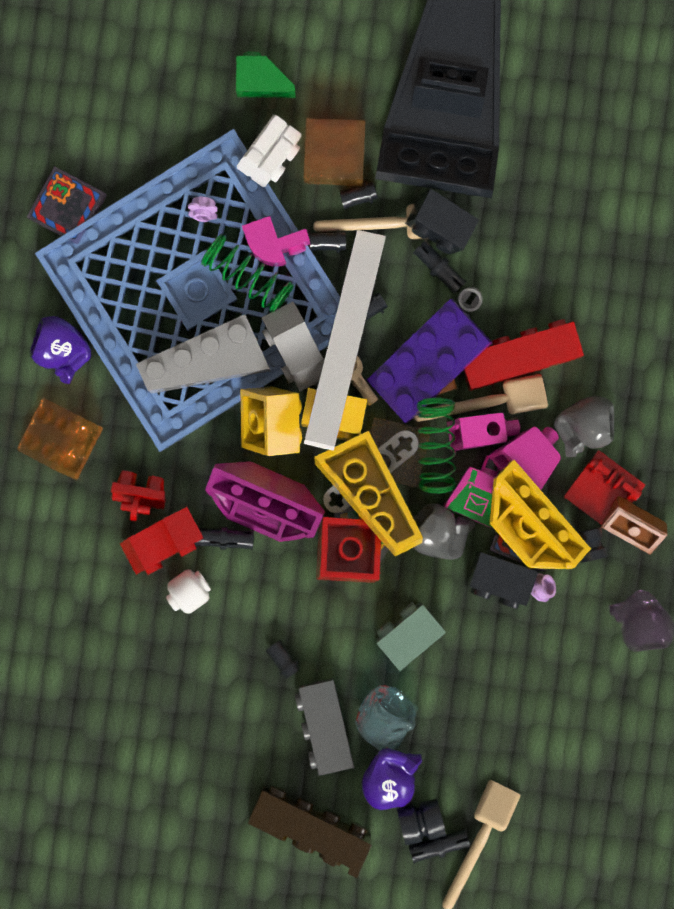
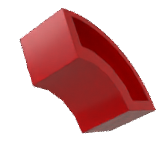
(162, 540)

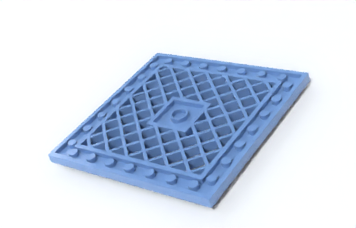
(190, 288)

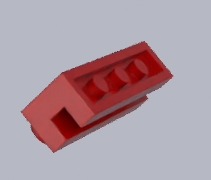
(525, 354)

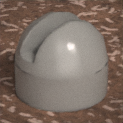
(465, 294)

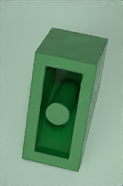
(261, 78)

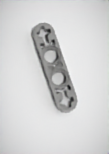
(404, 454)

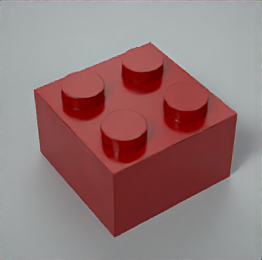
(347, 551)

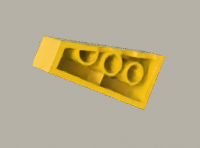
(369, 488)

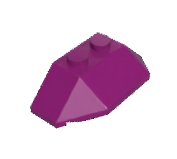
(264, 501)

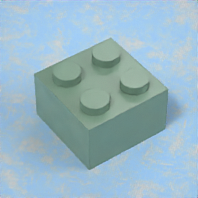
(409, 635)

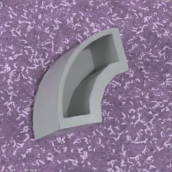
(295, 345)

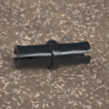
(439, 267)
(226, 538)
(439, 846)

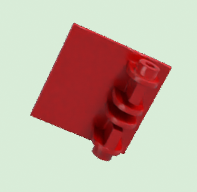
(601, 485)

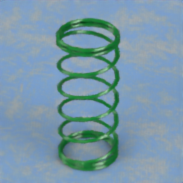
(214, 249)
(430, 412)

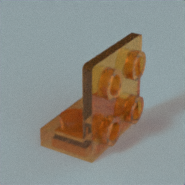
(59, 439)

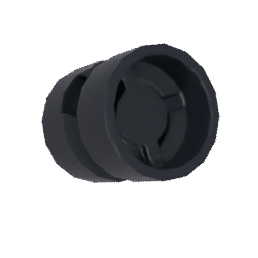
(421, 821)

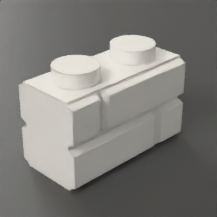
(269, 151)

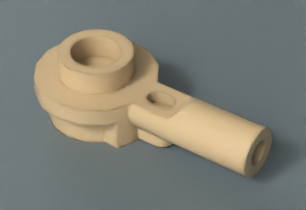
(360, 383)

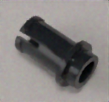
(358, 195)
(328, 241)
(376, 305)
(283, 659)

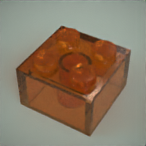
(334, 152)

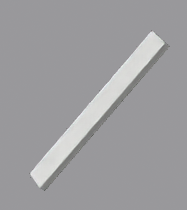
(344, 340)

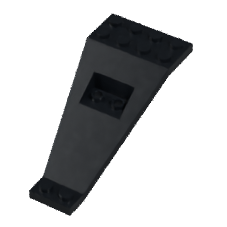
(448, 102)

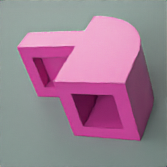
(270, 249)

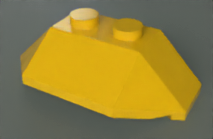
(533, 523)

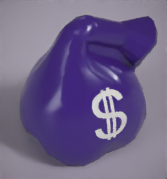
(59, 347)
(390, 779)

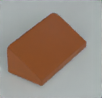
(635, 525)

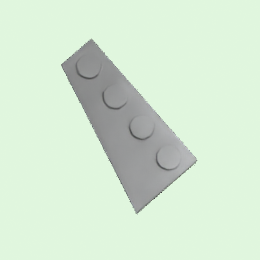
(207, 358)

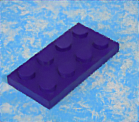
(429, 360)

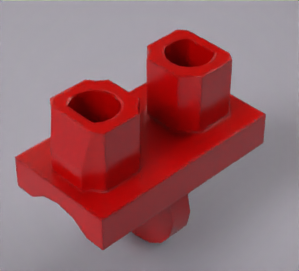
(136, 498)

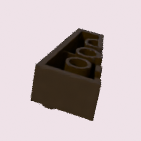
(311, 829)

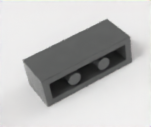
(324, 727)

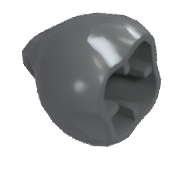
(586, 424)
(442, 532)

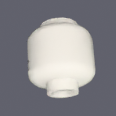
(188, 591)

